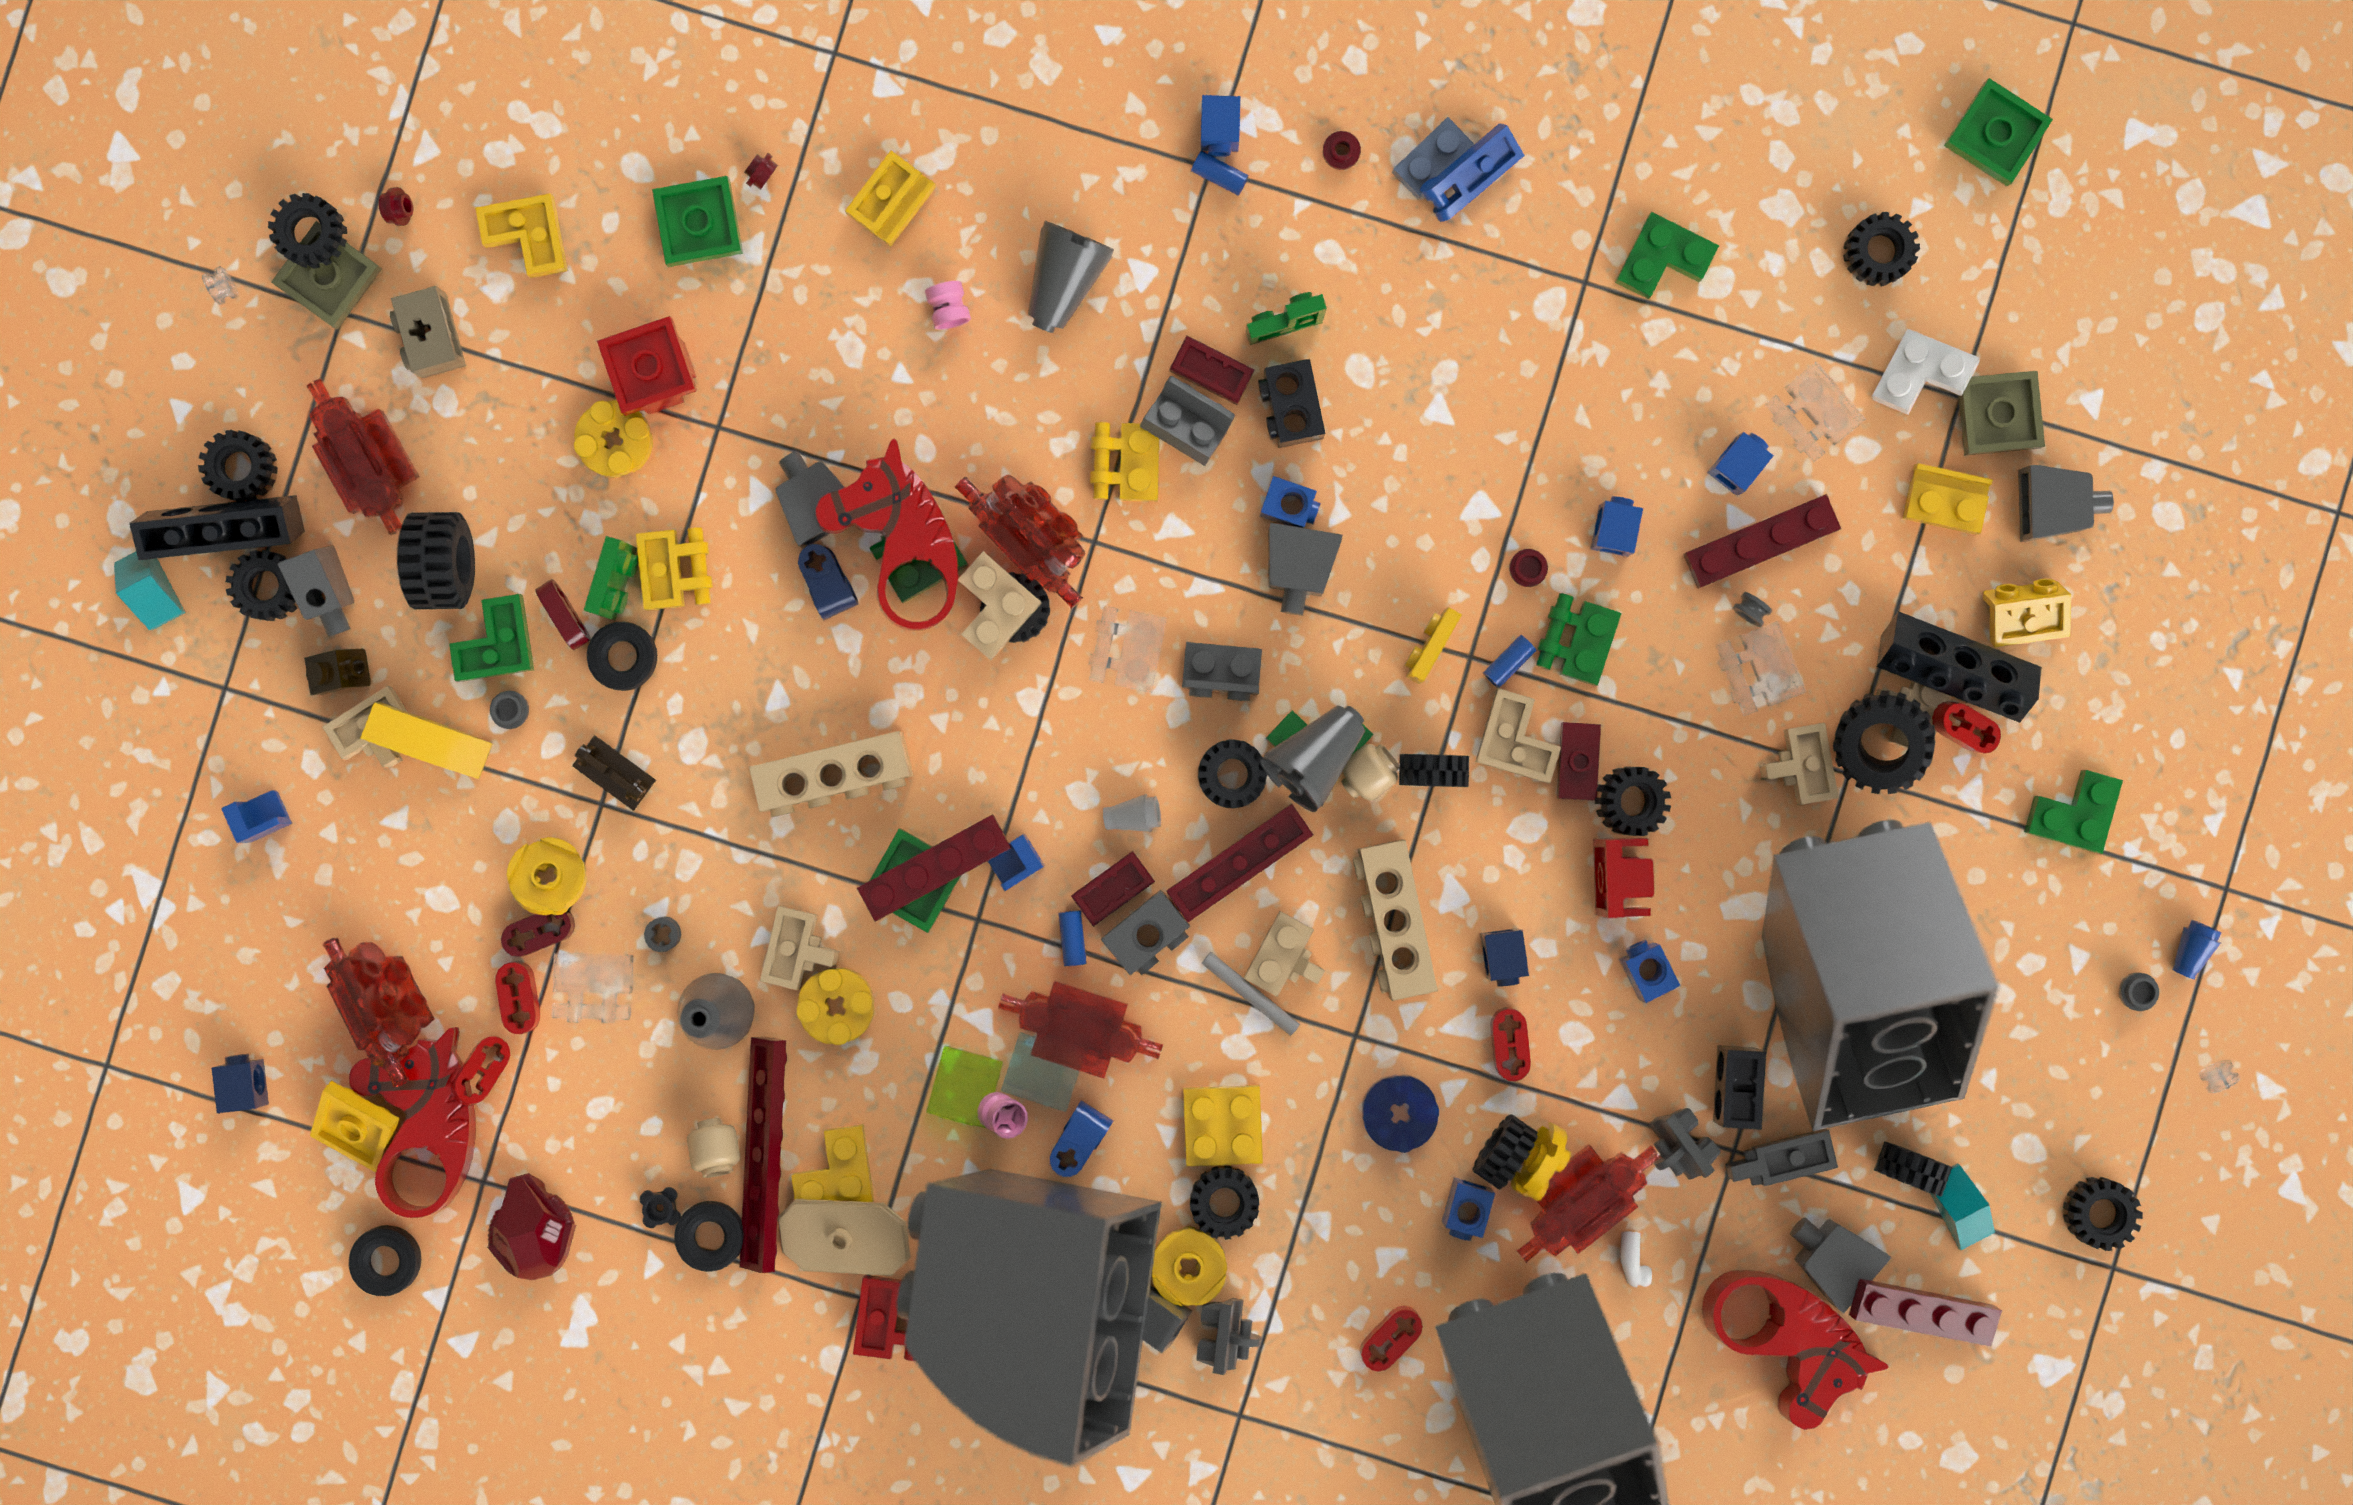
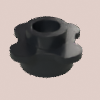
(654, 1217)

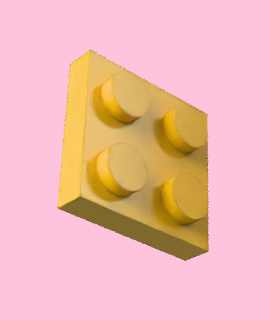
(353, 1125)
(1223, 1125)

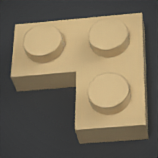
(1006, 605)
(1505, 741)

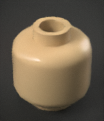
(1370, 772)
(713, 1148)

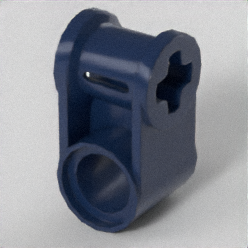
(829, 587)

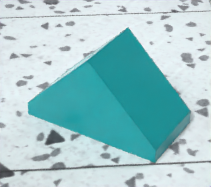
(146, 590)
(1964, 1209)

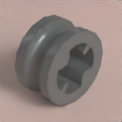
(1752, 609)
(651, 932)

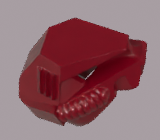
(531, 1230)

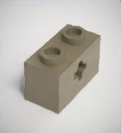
(442, 347)

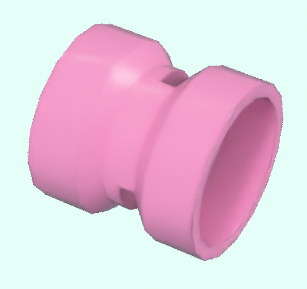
(947, 305)
(1010, 1118)

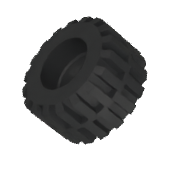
(436, 560)
(1881, 773)

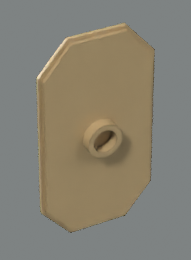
(844, 1237)

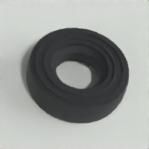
(598, 656)
(686, 1243)
(361, 1267)

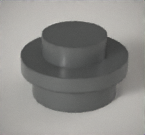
(509, 709)
(2139, 991)

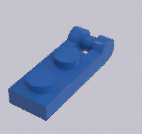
(1473, 172)

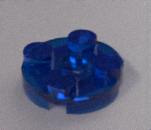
(1422, 1112)

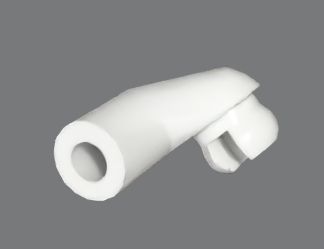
(1630, 1260)

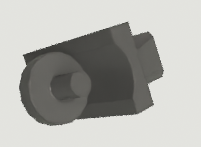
(1679, 1149)
(1232, 1339)

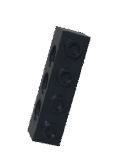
(217, 527)
(1959, 667)

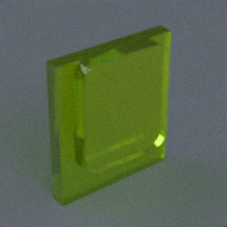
(961, 1085)

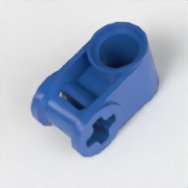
(1083, 1135)

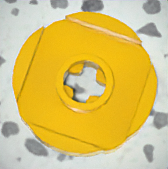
(619, 460)
(555, 896)
(858, 1002)
(1544, 1158)
(1189, 1289)

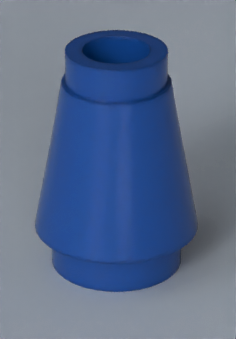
(2195, 948)

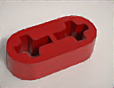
(1970, 720)
(508, 999)
(1520, 1044)
(488, 1076)
(1384, 1332)

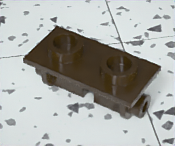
(613, 772)

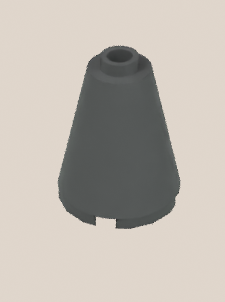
(1063, 274)
(1315, 756)
(715, 1011)

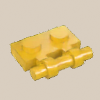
(1138, 467)
(661, 568)

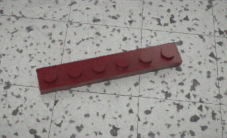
(763, 1153)

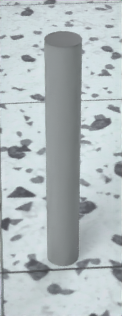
(1250, 993)

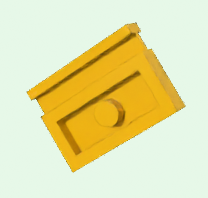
(890, 198)
(1947, 499)
(1439, 630)

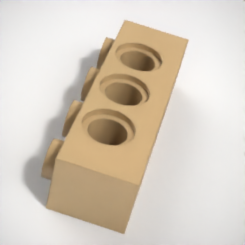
(771, 777)
(1419, 975)

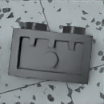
(1188, 420)
(1221, 670)

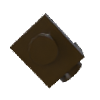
(337, 671)

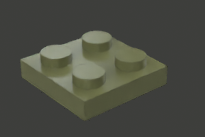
(333, 288)
(2001, 413)

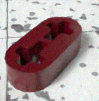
(563, 614)
(541, 939)

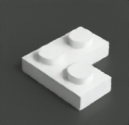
(1921, 361)

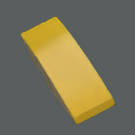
(426, 740)

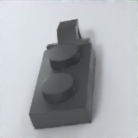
(1785, 1159)

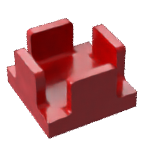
(648, 367)
(1621, 878)

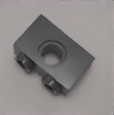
(1123, 939)

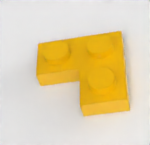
(533, 224)
(848, 1169)

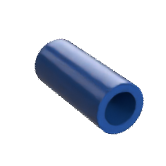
(1219, 173)
(1509, 661)
(1072, 938)

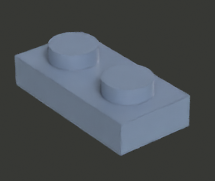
(1432, 156)

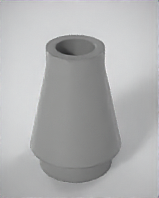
(1135, 814)

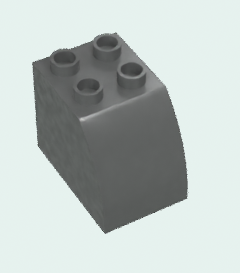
(1875, 973)
(1031, 1306)
(1551, 1399)

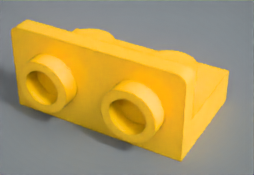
(2028, 612)

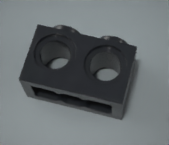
(1302, 402)
(1739, 1087)

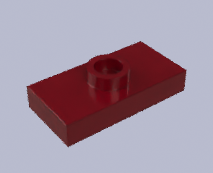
(1211, 370)
(1578, 761)
(1113, 888)

